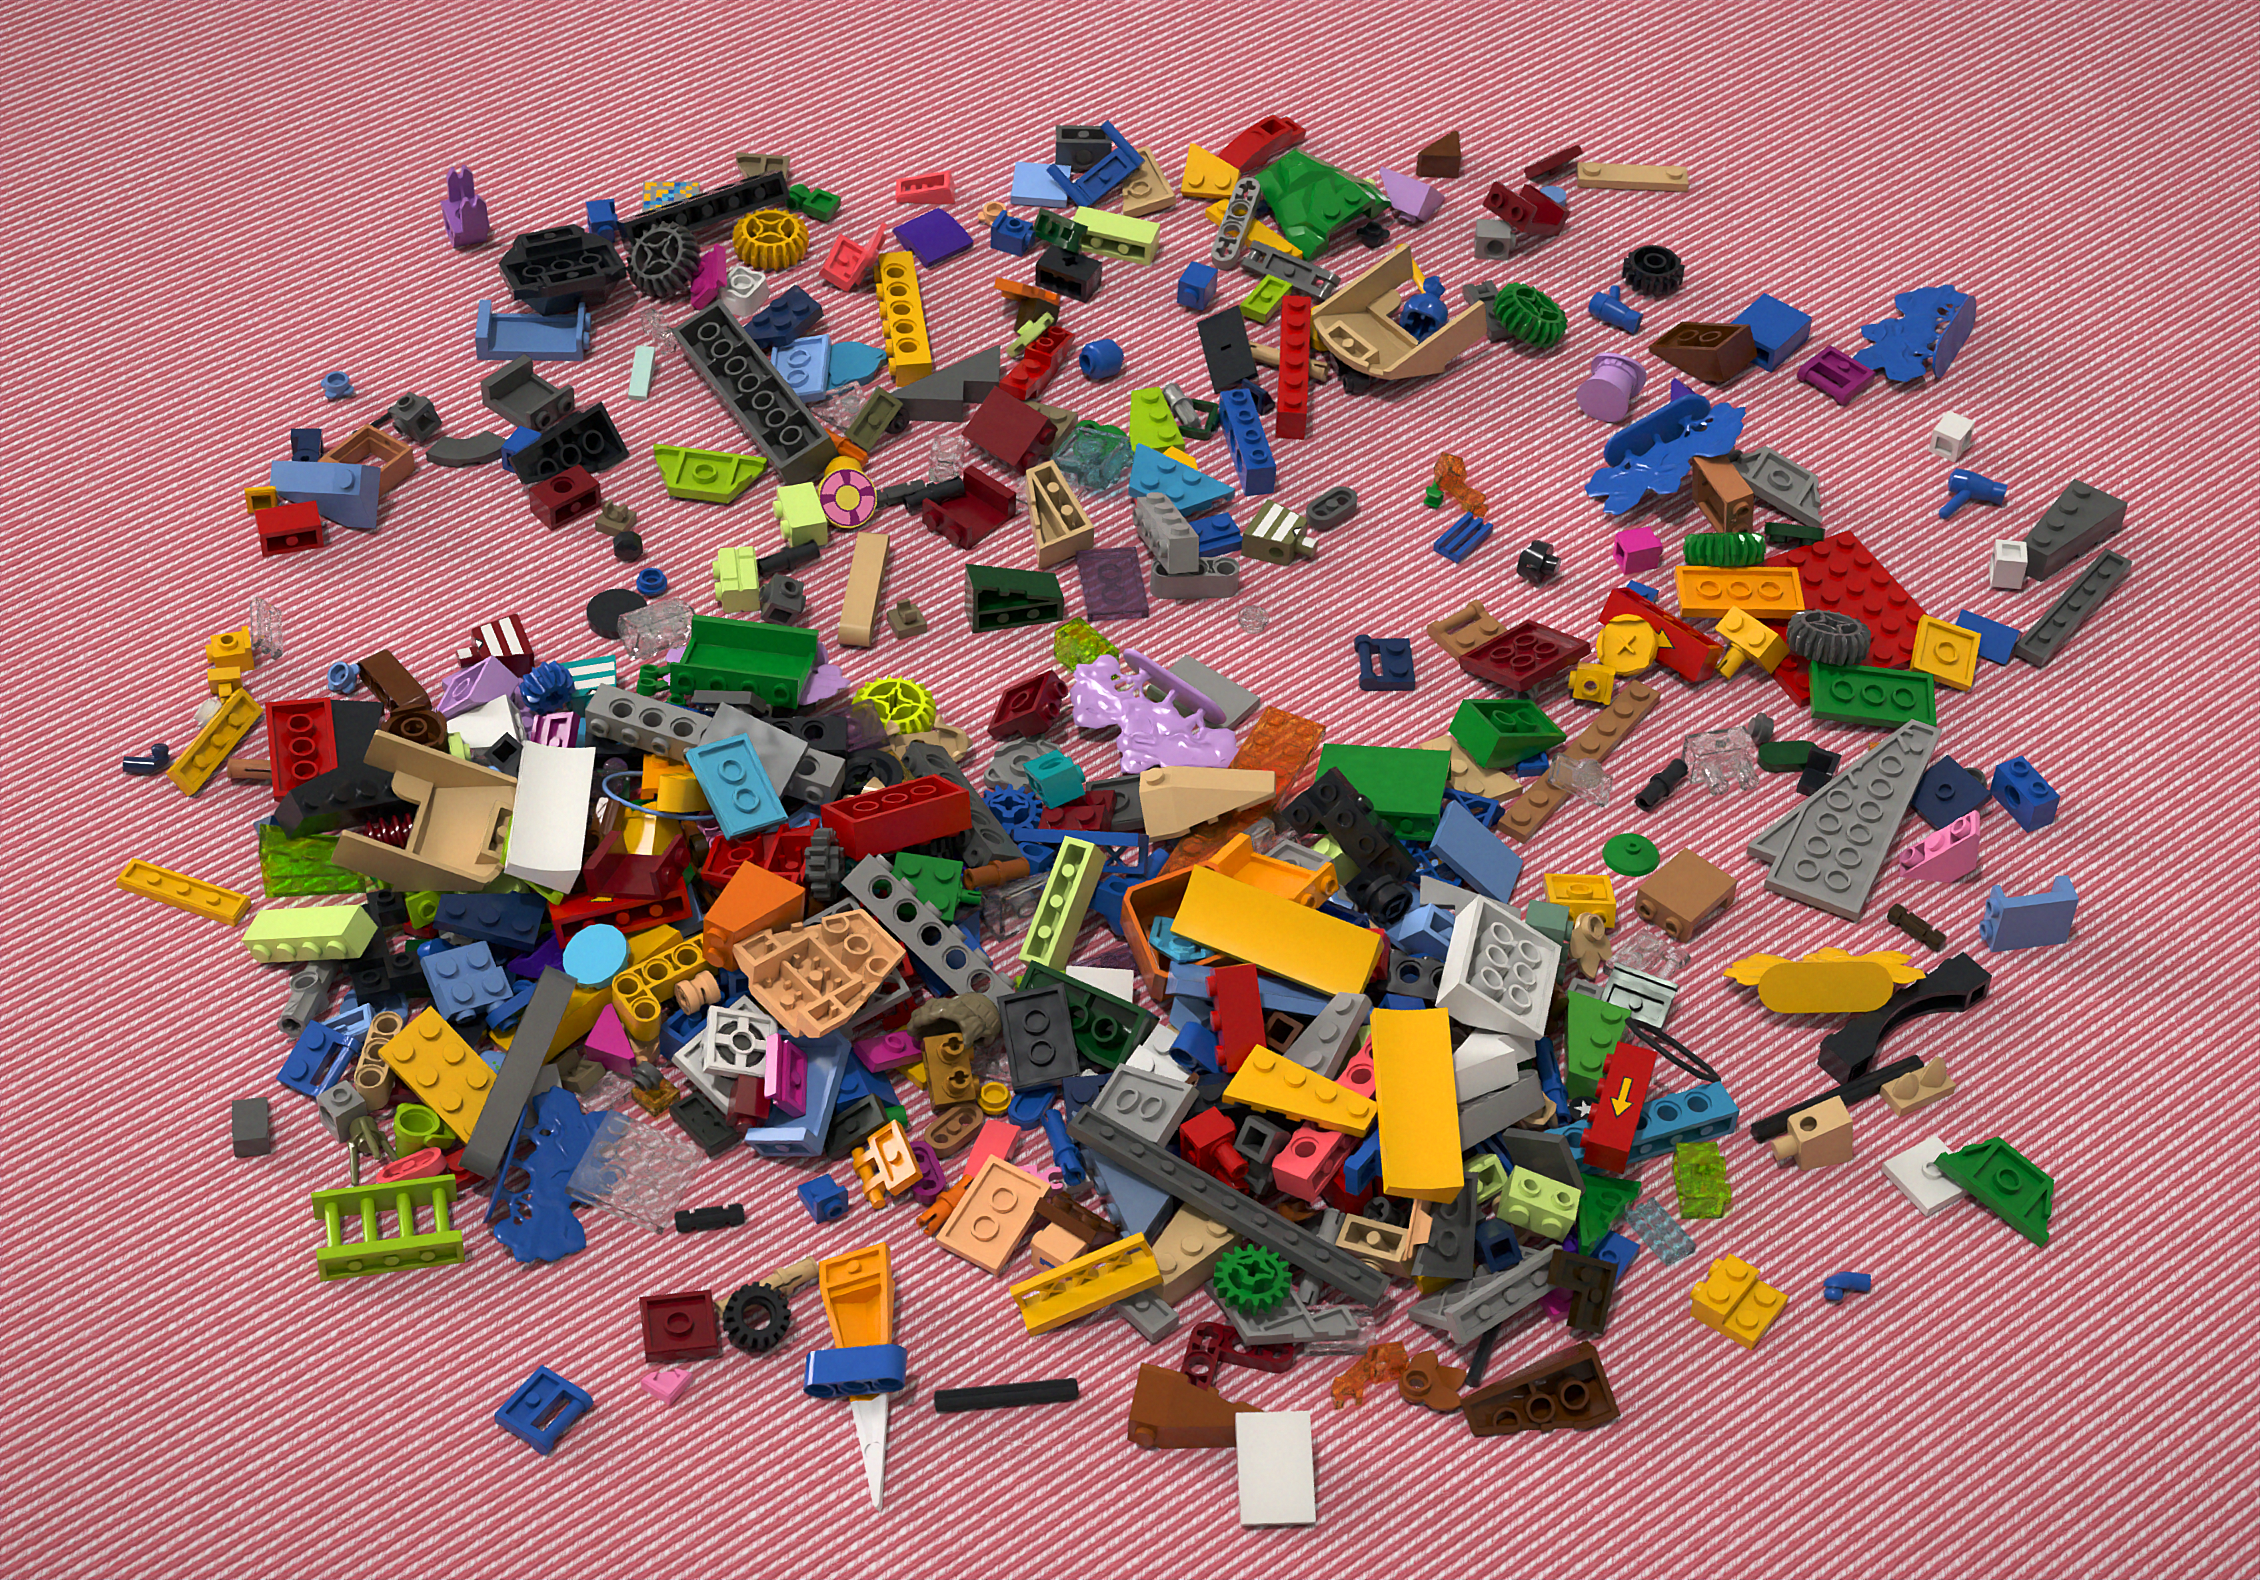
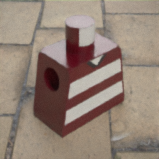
(503, 640)

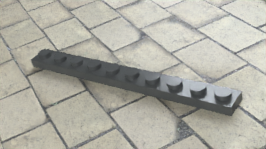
(1229, 1206)

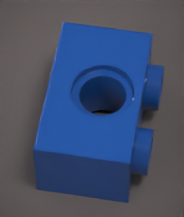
(2024, 794)

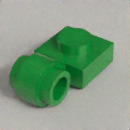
(817, 204)

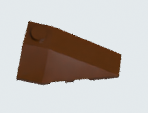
(1550, 1394)

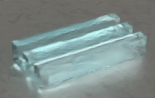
(1664, 1228)

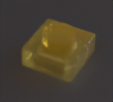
(657, 1101)

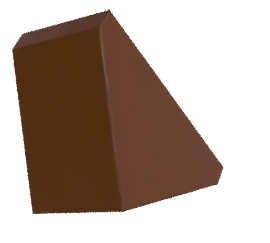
(1440, 158)

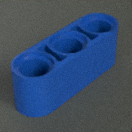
(1195, 1049)
(855, 1371)

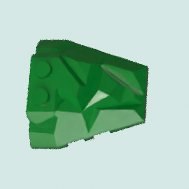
(1316, 199)

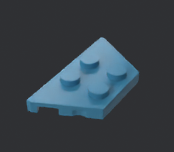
(1182, 484)

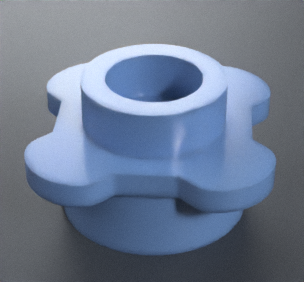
(337, 385)
(343, 676)

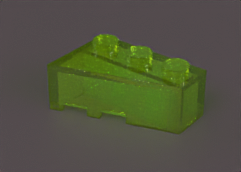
(303, 866)

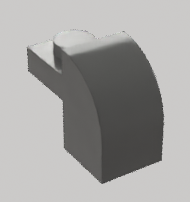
(1260, 1144)

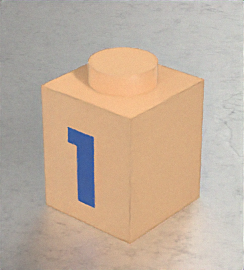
(1055, 1247)

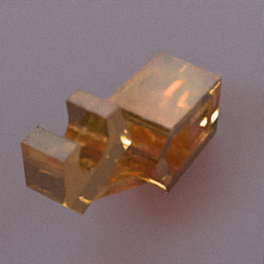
(1450, 475)
(1353, 1380)

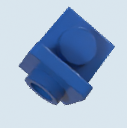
(823, 1198)

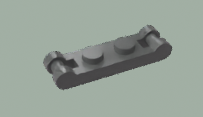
(1290, 269)

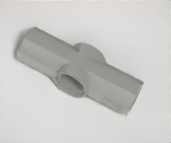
(307, 996)

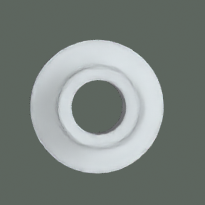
(206, 712)

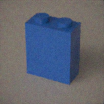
(1775, 329)

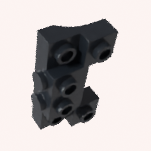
(1355, 827)
(376, 972)

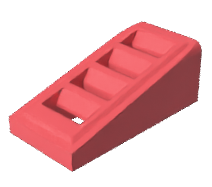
(927, 189)

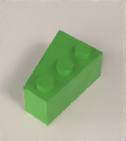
(1589, 1034)

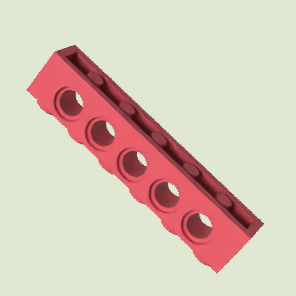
(1319, 1152)

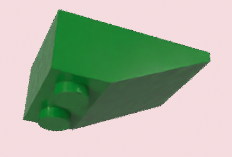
(1503, 730)

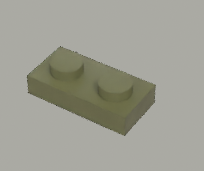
(873, 418)

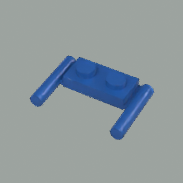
(1104, 175)

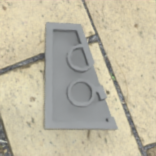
(1330, 1034)

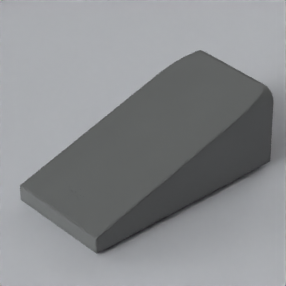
(250, 1127)

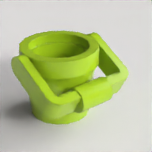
(419, 1128)

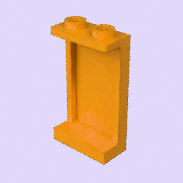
(1276, 876)

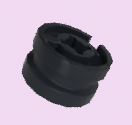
(1386, 900)

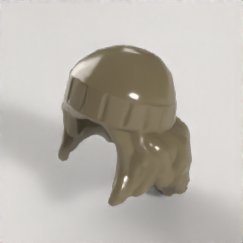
(966, 1013)

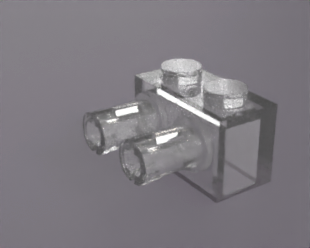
(1719, 756)

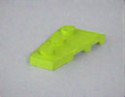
(1153, 422)

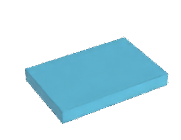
(736, 786)

